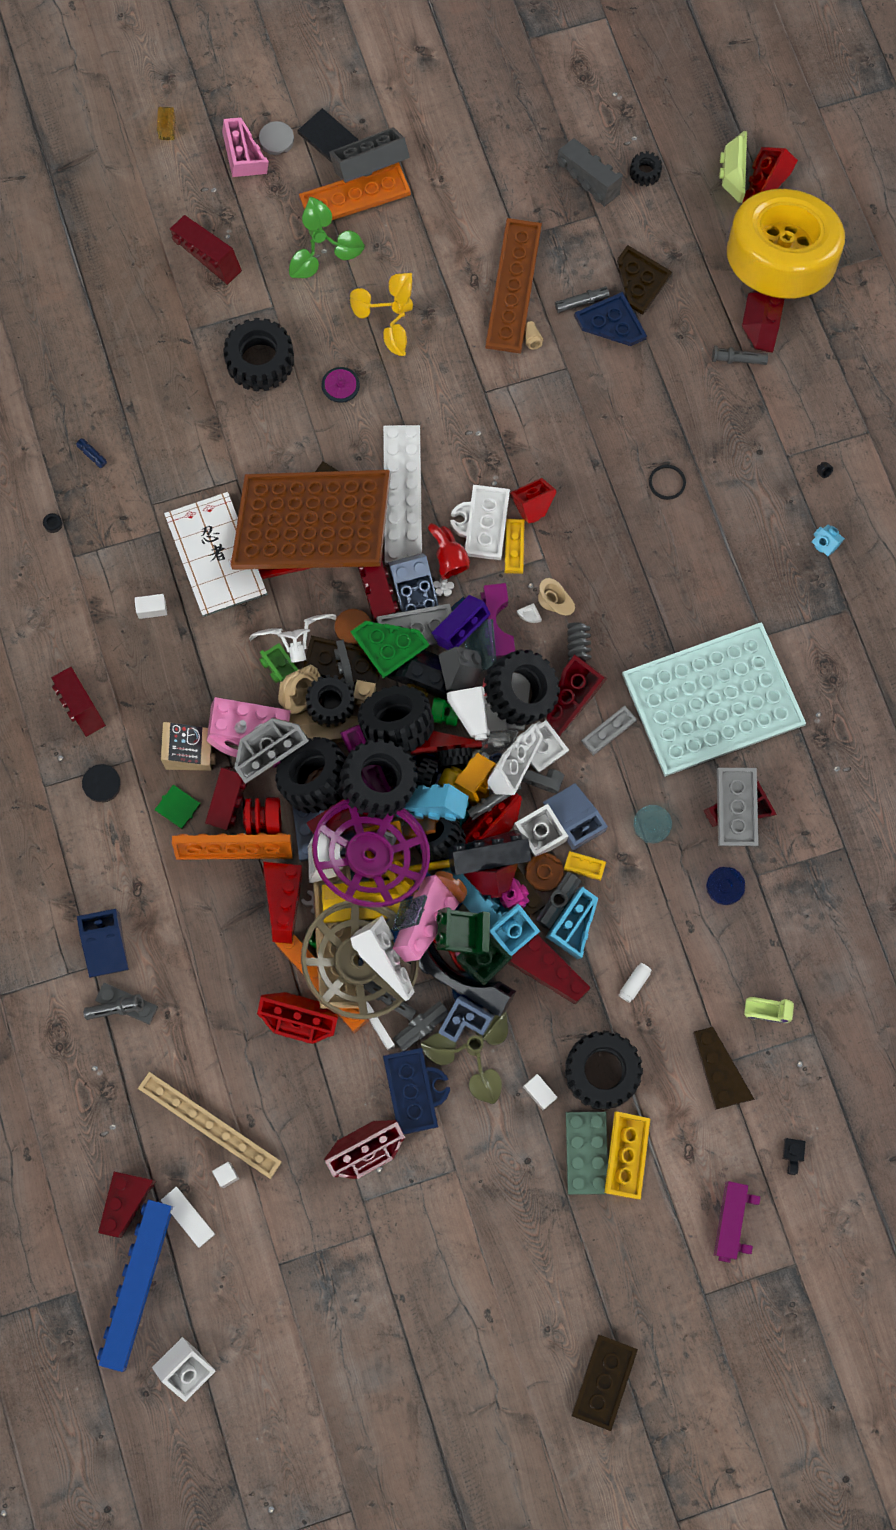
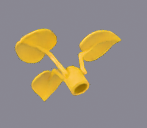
(399, 287)

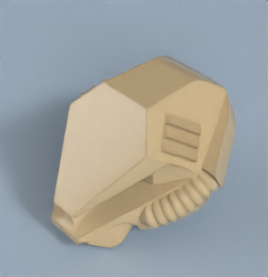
(294, 688)

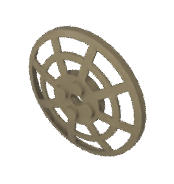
(345, 966)

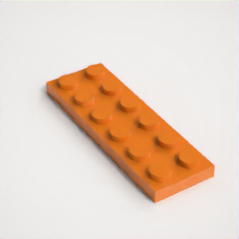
(361, 193)
(232, 846)

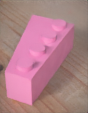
(415, 940)

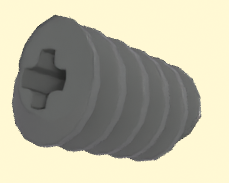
(577, 641)

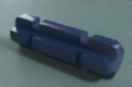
(91, 453)

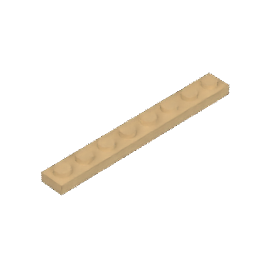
(210, 1125)

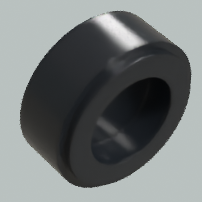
(52, 523)

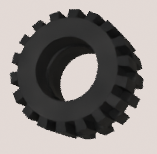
(334, 686)
(446, 836)

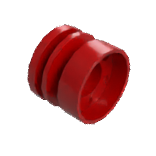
(262, 817)

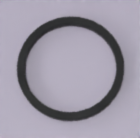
(667, 497)

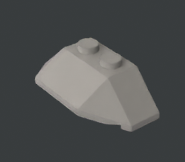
(267, 747)

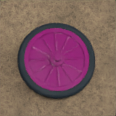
(340, 384)

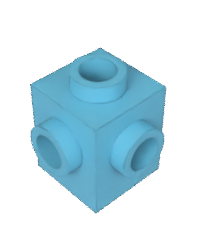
(827, 539)

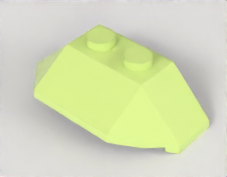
(734, 166)

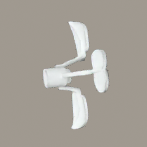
(296, 649)

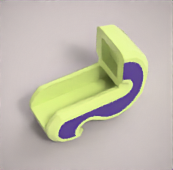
(769, 1010)

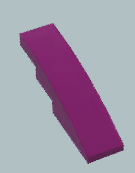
(373, 774)

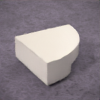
(529, 614)

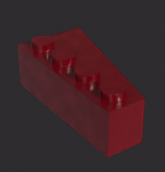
(206, 248)

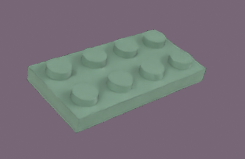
(586, 1152)

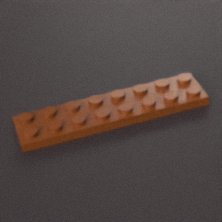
(513, 285)

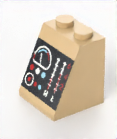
(186, 748)

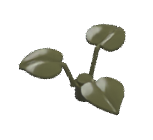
(482, 1086)

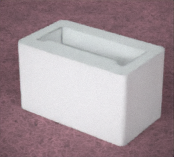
(150, 606)
(540, 1092)
(225, 1175)

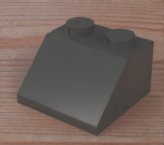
(460, 668)

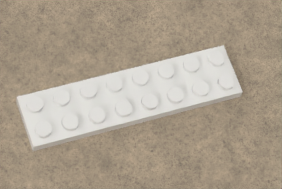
(403, 513)

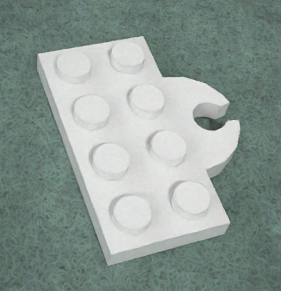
(483, 521)

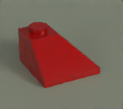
(533, 499)

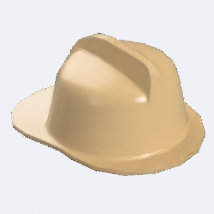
(554, 597)

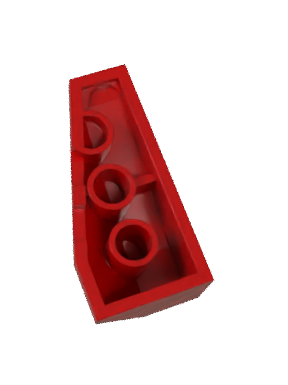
(442, 741)

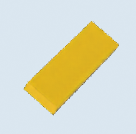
(514, 546)

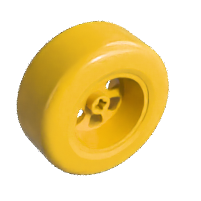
(785, 243)

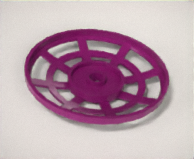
(381, 849)

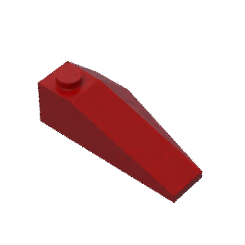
(770, 170)

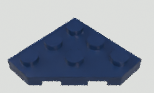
(612, 320)

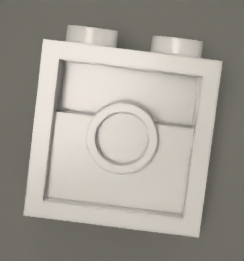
(550, 748)

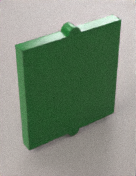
(177, 806)

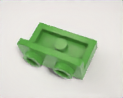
(278, 662)

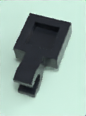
(793, 1152)

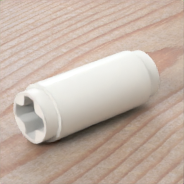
(635, 982)

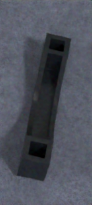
(493, 996)

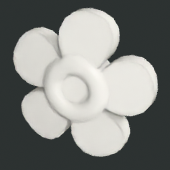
(443, 587)

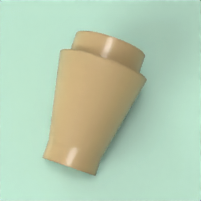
(532, 336)

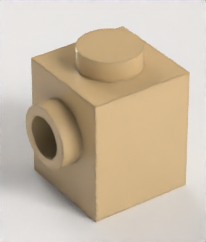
(362, 691)

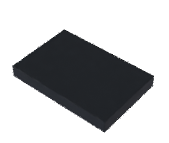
(325, 133)

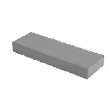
(609, 730)

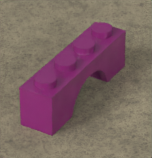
(496, 600)

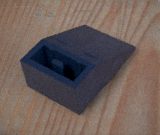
(103, 942)

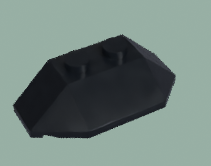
(424, 672)

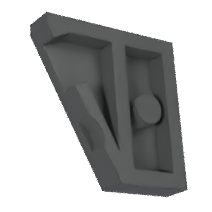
(344, 665)

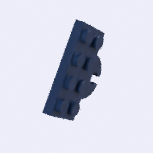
(413, 1090)

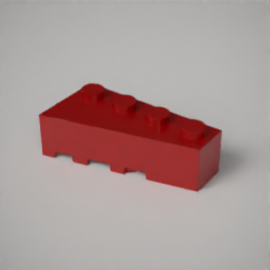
(283, 894)

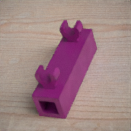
(731, 1221)

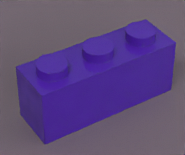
(461, 623)

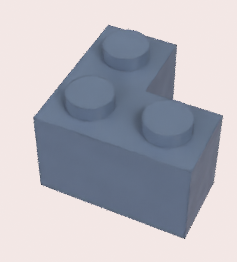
(465, 1014)

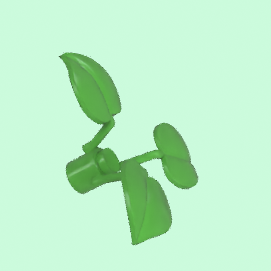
(314, 218)

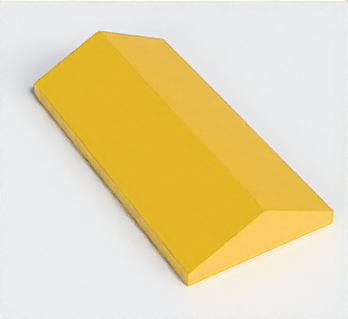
(329, 898)
(627, 1155)

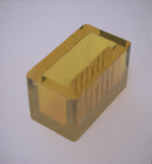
(166, 123)

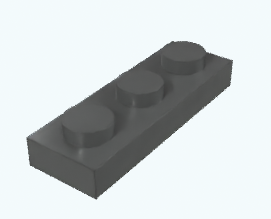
(111, 994)

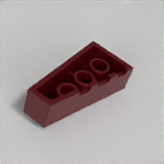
(378, 590)
(549, 969)

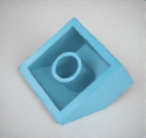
(513, 930)

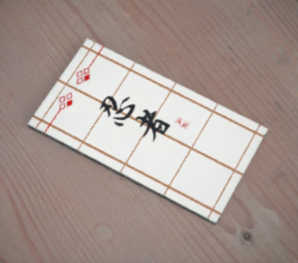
(205, 543)

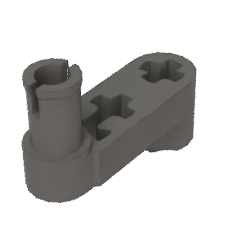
(550, 782)

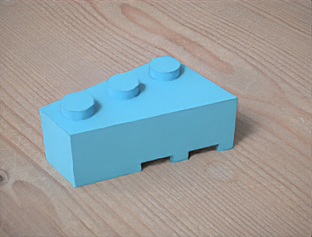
(573, 924)

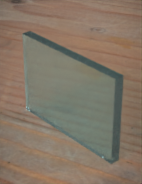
(484, 642)

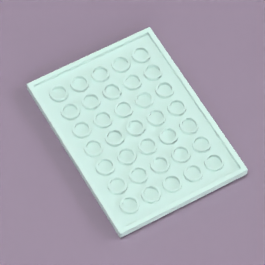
(713, 699)

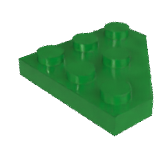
(389, 645)

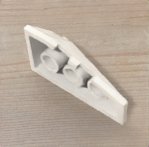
(515, 762)
(376, 948)

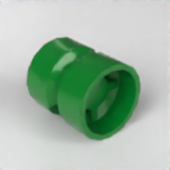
(438, 712)

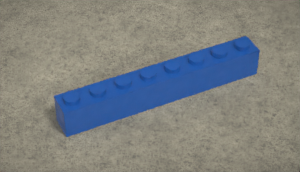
(136, 1286)

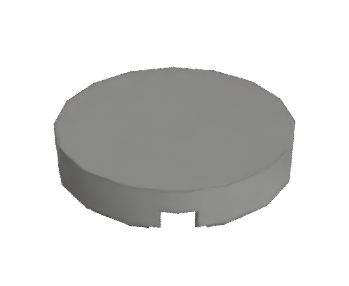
(276, 138)

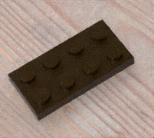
(322, 656)
(604, 1382)

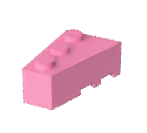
(242, 151)

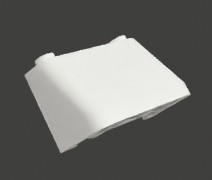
(475, 712)

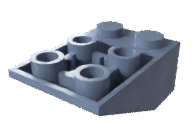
(413, 582)
(576, 816)

